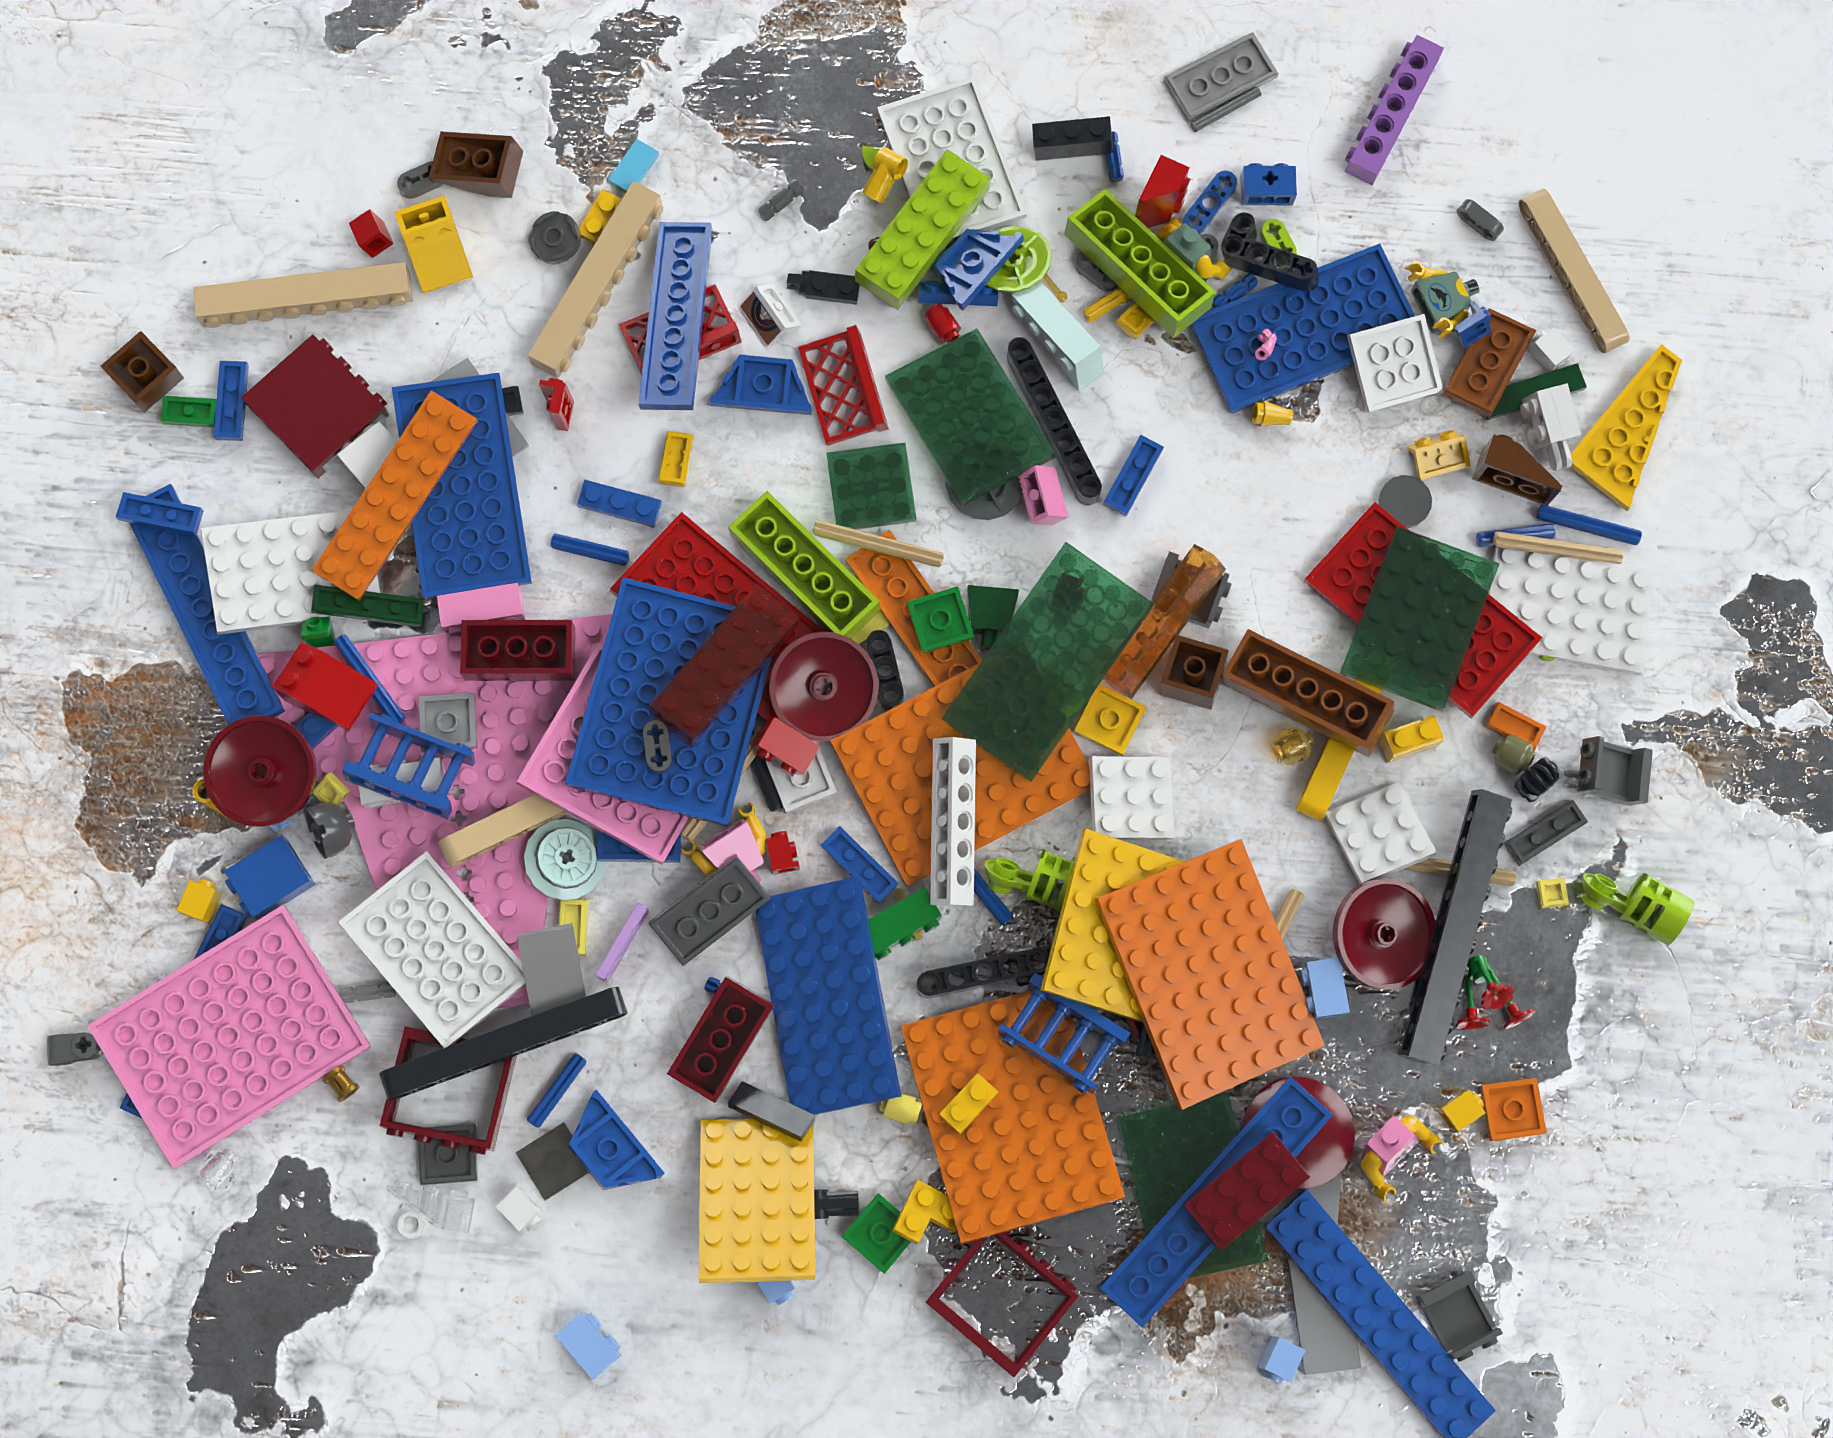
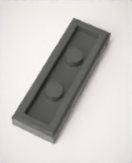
(1546, 832)

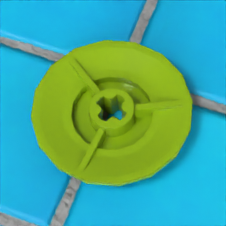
(1031, 262)

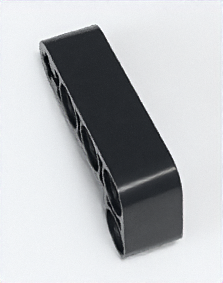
(1300, 271)

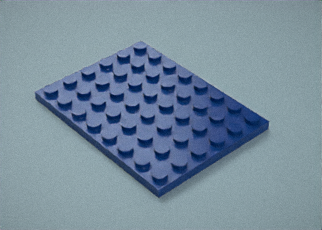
(644, 649)

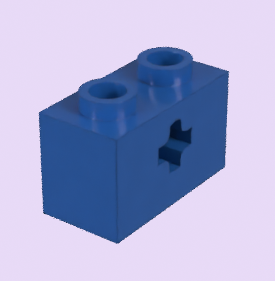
(1281, 187)

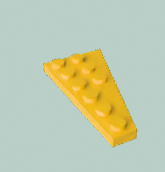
(1622, 438)

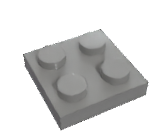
(449, 718)

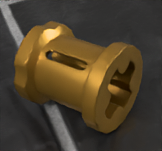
(340, 1083)

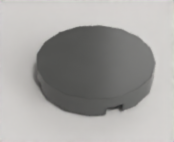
(555, 237)
(1406, 500)

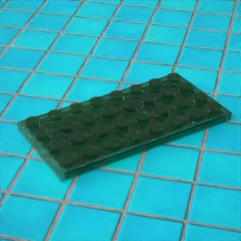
(1047, 662)

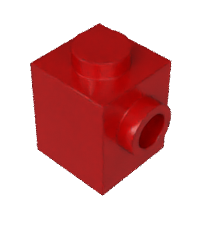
(366, 230)

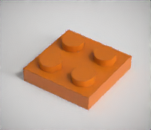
(1513, 1109)

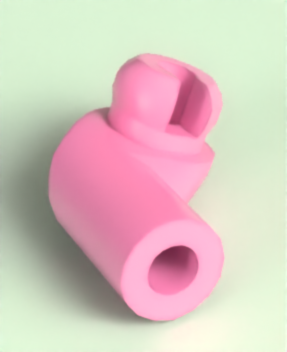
(1268, 340)

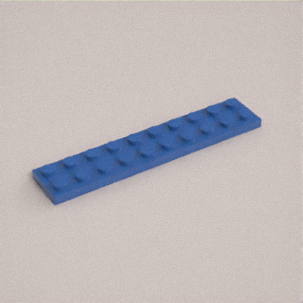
(225, 659)
(1178, 1241)
(1379, 1318)

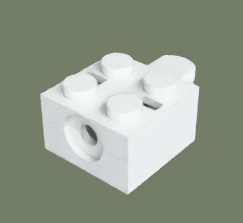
(1552, 423)

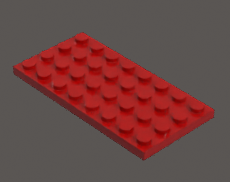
(698, 565)
(1348, 577)

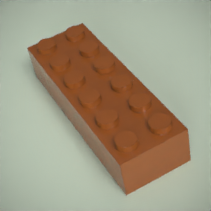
(1308, 692)

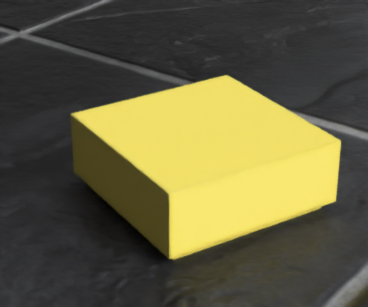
(331, 790)
(1552, 893)

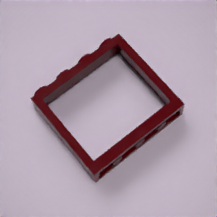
(449, 1140)
(1042, 1268)

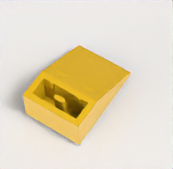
(433, 244)

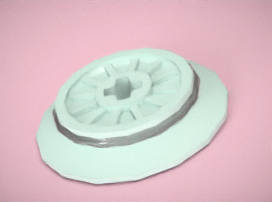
(545, 866)

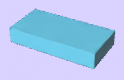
(633, 165)

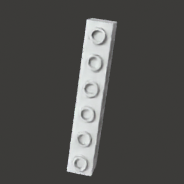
(953, 822)

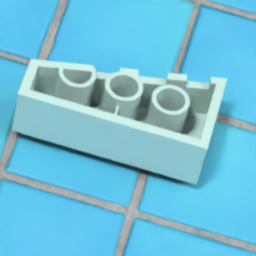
(1060, 334)

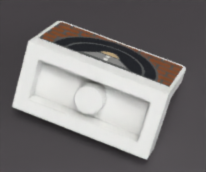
(769, 313)

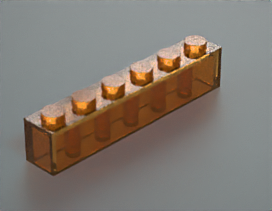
(1167, 618)

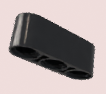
(885, 657)

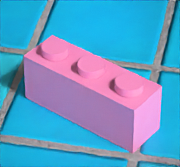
(488, 603)

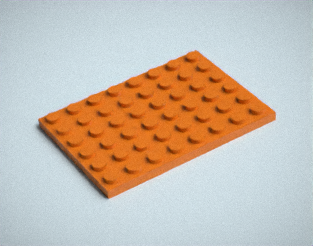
(892, 774)
(1209, 973)
(1035, 1145)

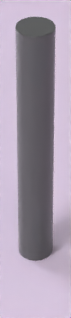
(1226, 109)

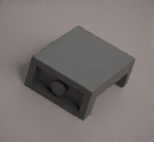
(1209, 609)
(1614, 772)
(1459, 1316)

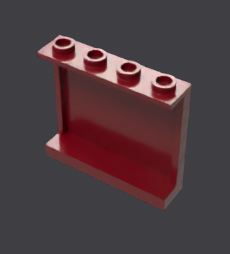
(314, 403)

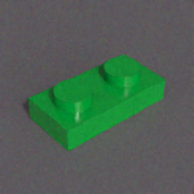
(188, 411)

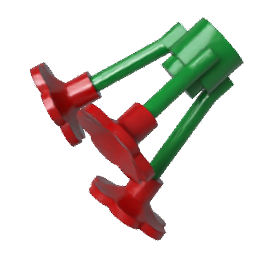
(1494, 998)

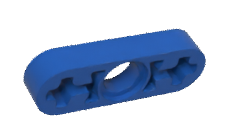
(1211, 192)

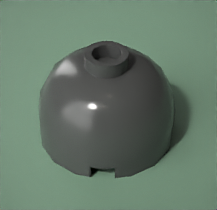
(330, 828)

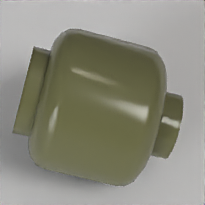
(1513, 754)

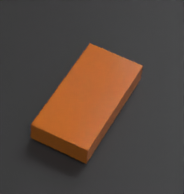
(1509, 721)

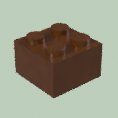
(142, 371)
(1193, 672)

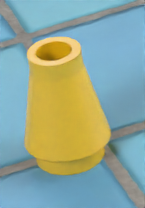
(1270, 414)

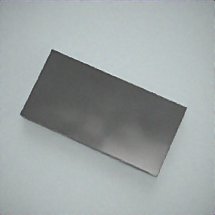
(709, 910)

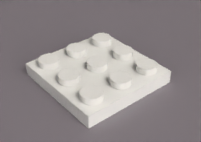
(1395, 363)
(1132, 797)
(1380, 833)

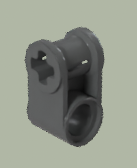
(70, 1048)

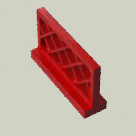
(711, 342)
(865, 380)

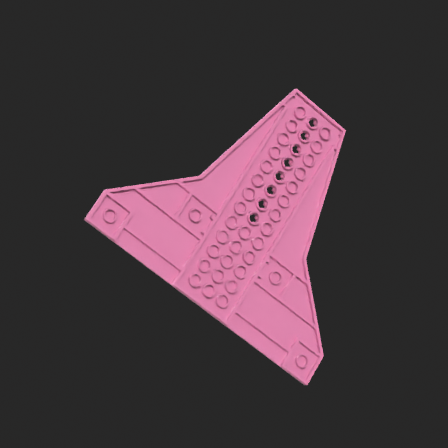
(509, 728)

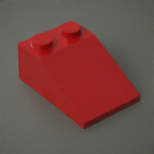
(324, 686)

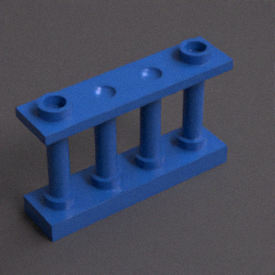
(412, 792)
(1088, 1020)

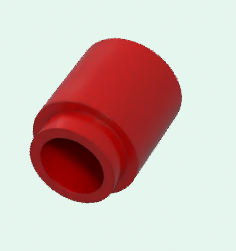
(942, 323)

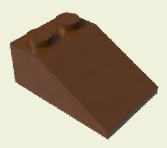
(477, 163)
(1514, 470)

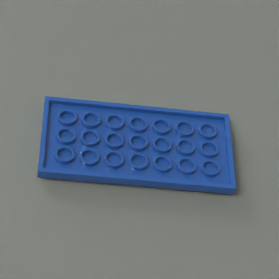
(1309, 328)
(472, 520)
(827, 997)

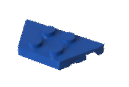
(974, 261)
(763, 386)
(610, 1148)

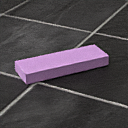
(622, 942)

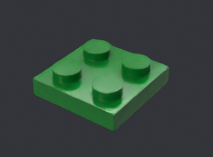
(940, 620)
(873, 1234)

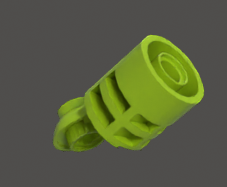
(1040, 886)
(1646, 906)

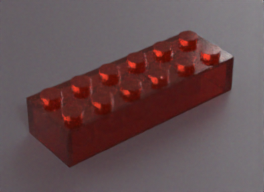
(724, 665)

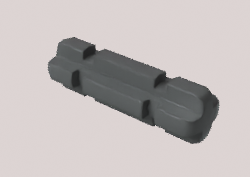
(780, 200)

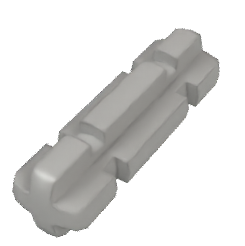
(367, 992)

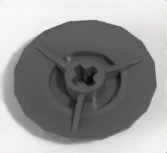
(993, 504)

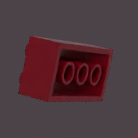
(517, 650)
(721, 1039)
(1246, 1191)

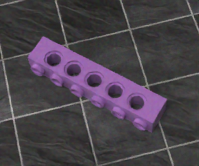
(1420, 53)

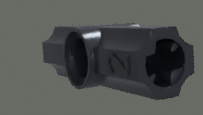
(835, 1203)

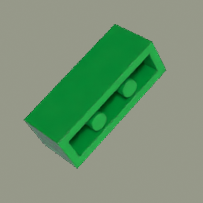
(902, 921)

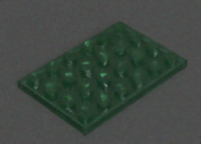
(969, 417)
(1419, 619)
(1167, 1156)

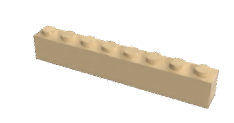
(595, 280)
(303, 294)

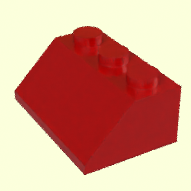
(1163, 192)

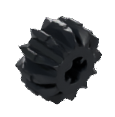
(1538, 779)

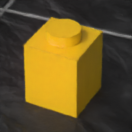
(199, 900)
(1462, 1110)

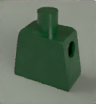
(990, 611)

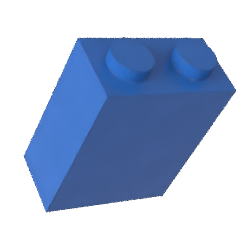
(268, 878)

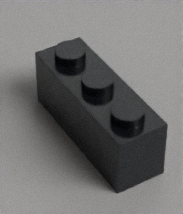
(1072, 138)

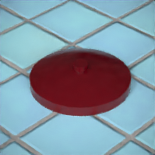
(823, 685)
(260, 771)
(1383, 933)
(1333, 1144)

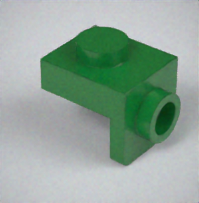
(318, 632)

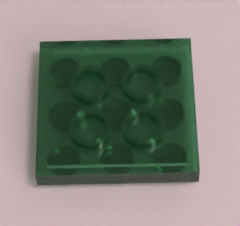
(871, 486)

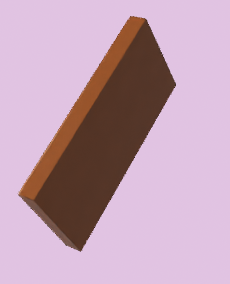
(1489, 364)

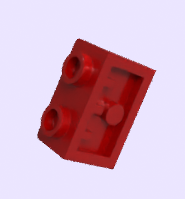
(558, 402)

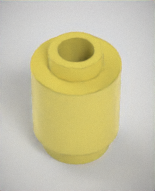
(901, 1109)

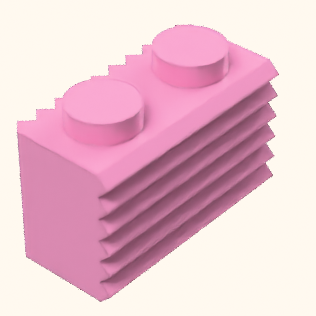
(1043, 495)

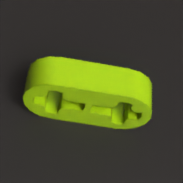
(1283, 237)

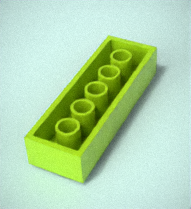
(922, 229)
(1139, 263)
(804, 567)

